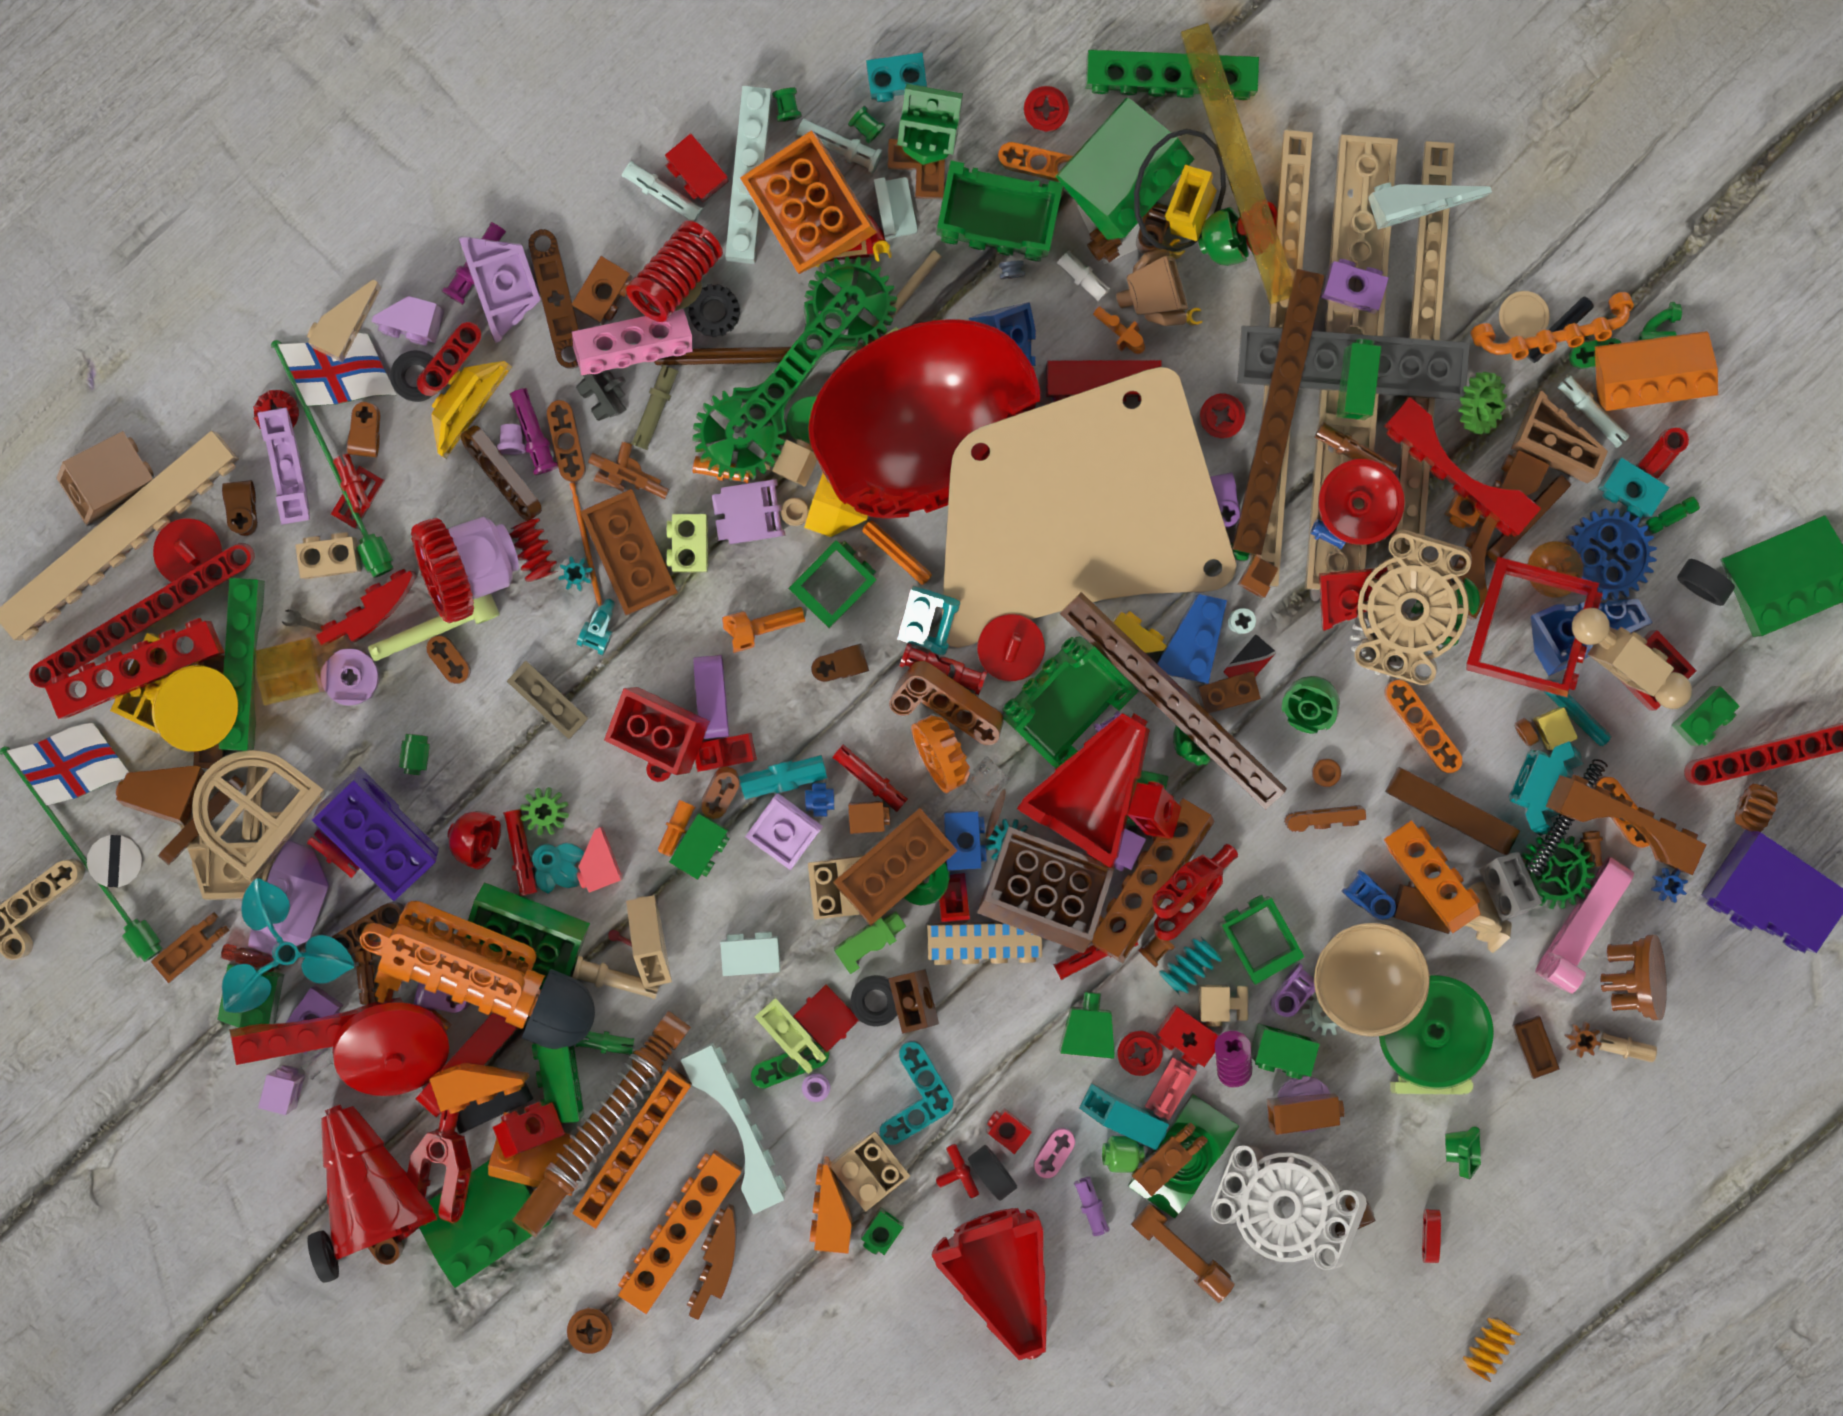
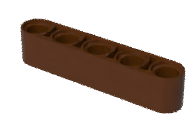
(1452, 811)

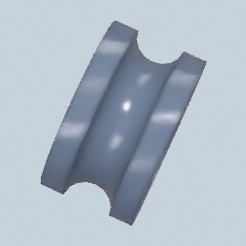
(1011, 269)

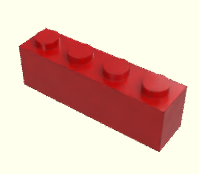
(1073, 377)

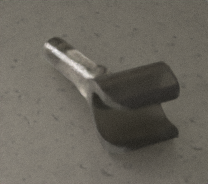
(299, 620)

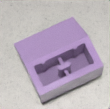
(413, 318)

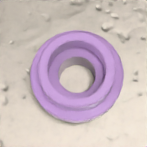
(815, 1096)

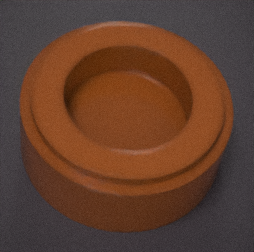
(1526, 732)
(1326, 772)

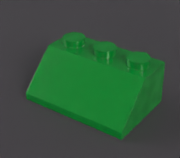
(560, 1081)

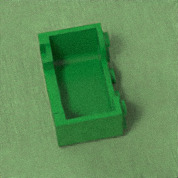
(998, 212)

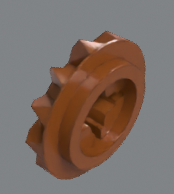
(580, 1340)

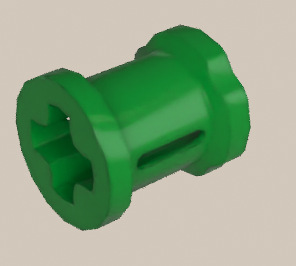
(787, 104)
(866, 124)

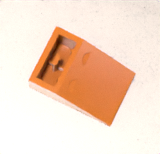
(470, 1082)
(833, 1227)

